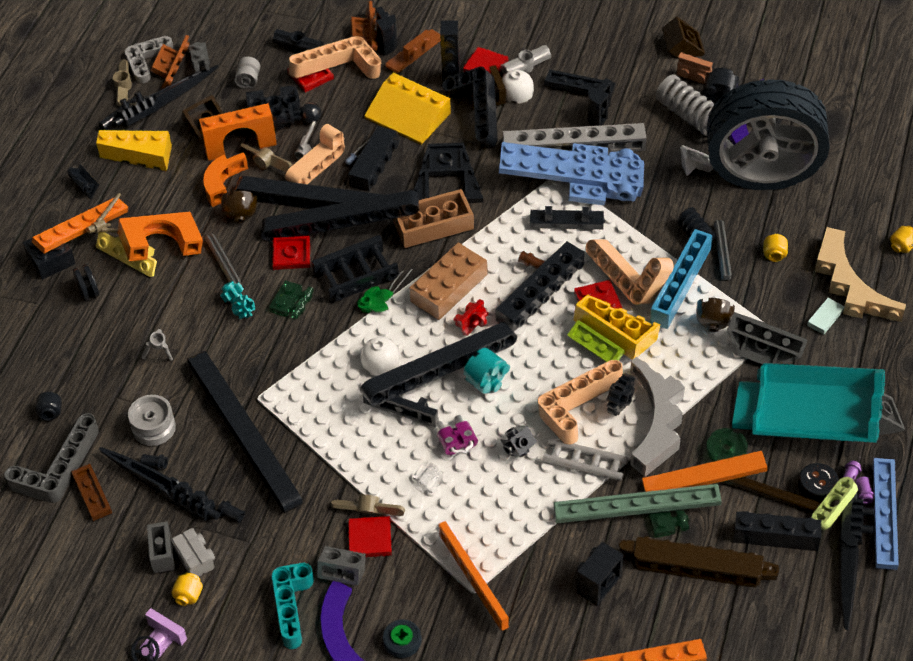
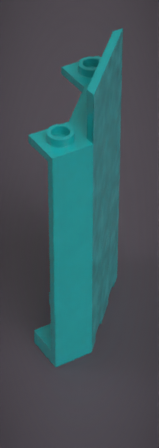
(812, 402)

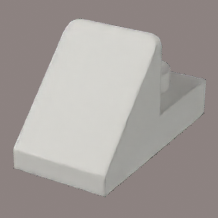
(694, 159)

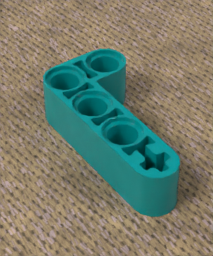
(288, 607)

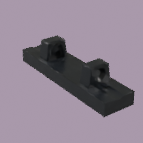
(566, 219)
(409, 409)

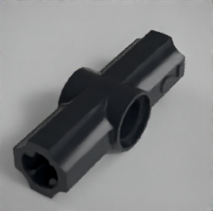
(296, 40)

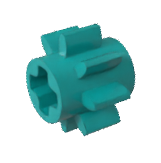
(231, 291)
(243, 306)

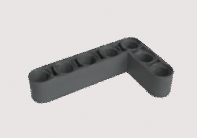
(53, 484)

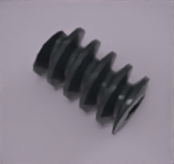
(691, 220)

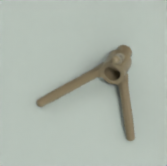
(100, 225)

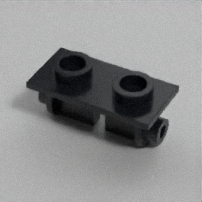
(83, 180)

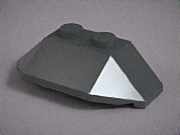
(763, 341)

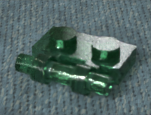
(287, 296)
(664, 524)

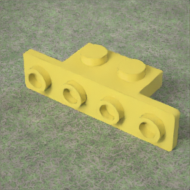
(115, 248)

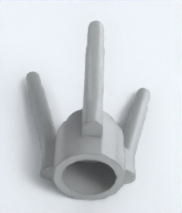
(303, 147)
(157, 342)

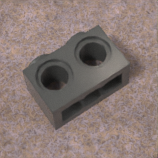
(341, 565)

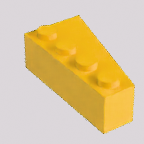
(140, 147)
(624, 330)

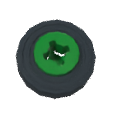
(403, 646)

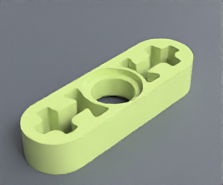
(835, 494)

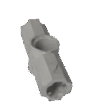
(527, 59)

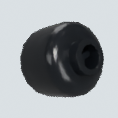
(48, 406)

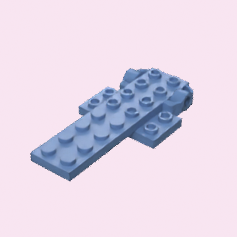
(588, 169)

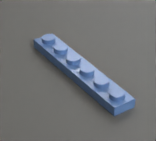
(885, 514)

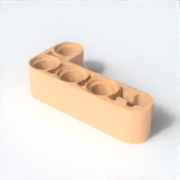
(319, 158)

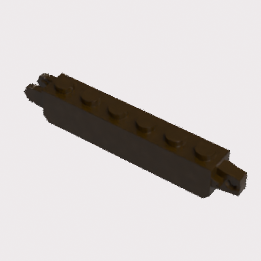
(698, 561)

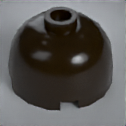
(239, 205)
(714, 313)

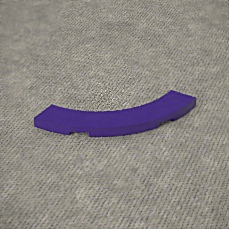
(332, 623)

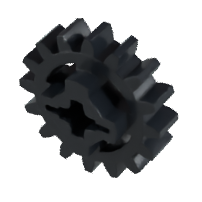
(620, 394)

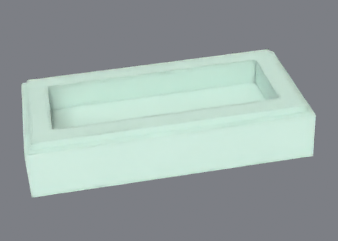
(825, 316)

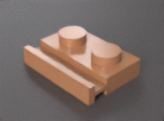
(693, 68)

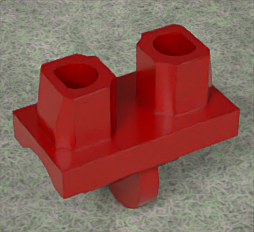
(473, 317)

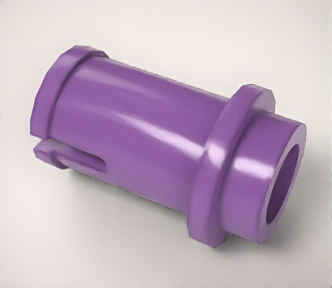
(852, 469)
(864, 490)

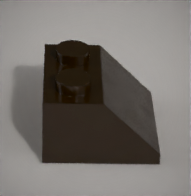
(682, 38)
(202, 109)

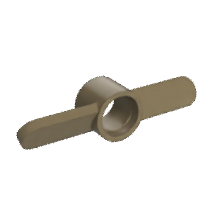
(122, 81)
(266, 157)
(370, 505)

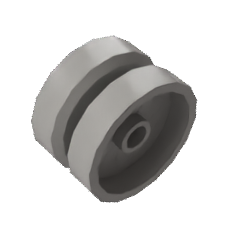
(151, 420)

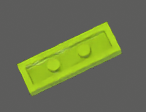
(595, 342)

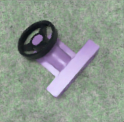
(161, 637)

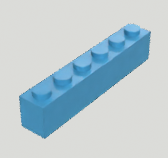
(681, 279)

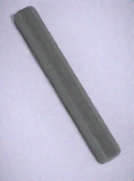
(722, 249)
(222, 258)

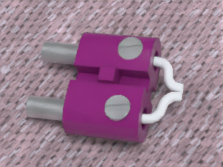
(458, 437)

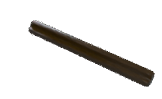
(774, 493)

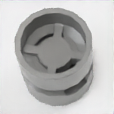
(247, 72)

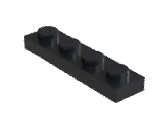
(572, 82)

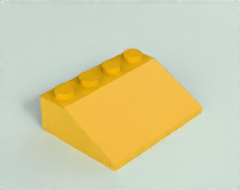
(408, 108)

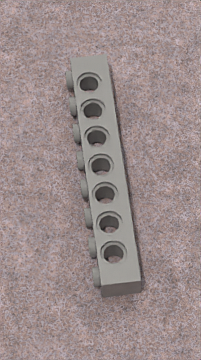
(609, 136)

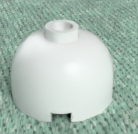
(518, 86)
(379, 356)

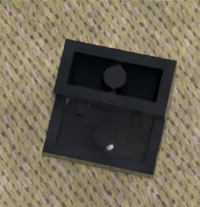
(386, 31)
(598, 103)

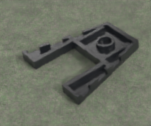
(444, 160)

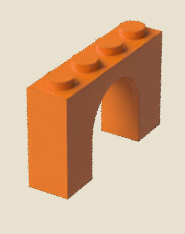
(217, 127)
(179, 226)

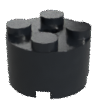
(718, 83)

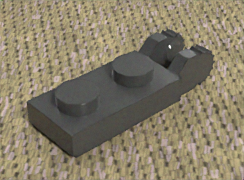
(199, 56)

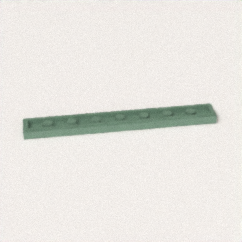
(637, 503)

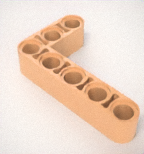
(334, 54)
(636, 287)
(557, 402)

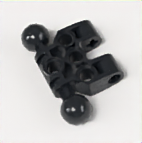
(284, 108)

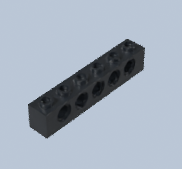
(540, 286)

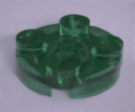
(726, 436)

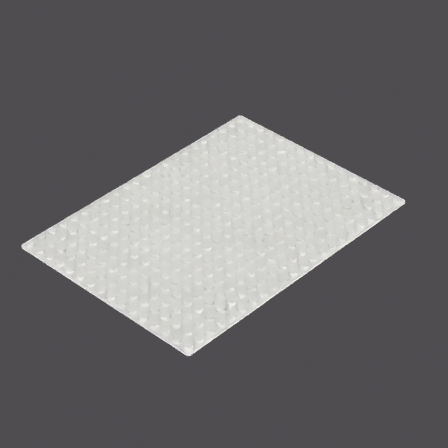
(486, 496)

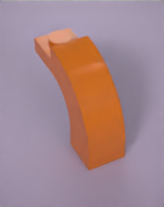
(218, 172)

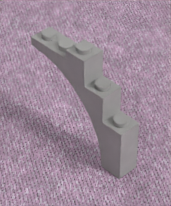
(661, 440)

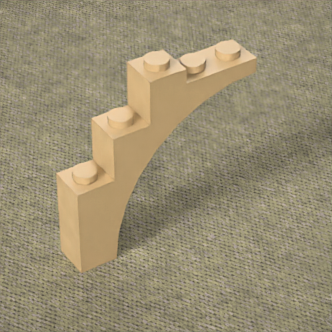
(846, 283)

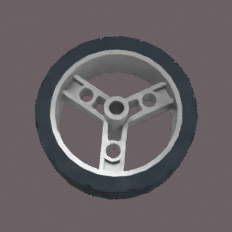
(772, 153)

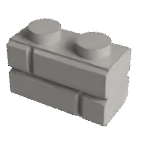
(193, 553)

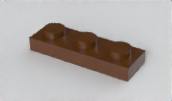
(91, 492)

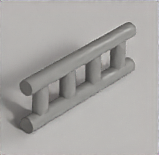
(593, 467)

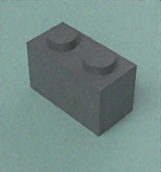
(160, 547)

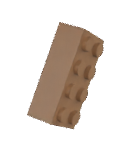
(436, 219)
(448, 281)

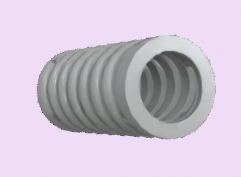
(680, 108)

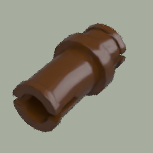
(530, 260)

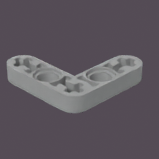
(141, 54)

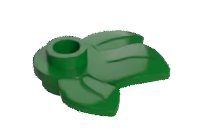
(374, 300)

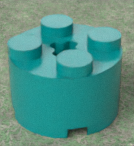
(486, 371)

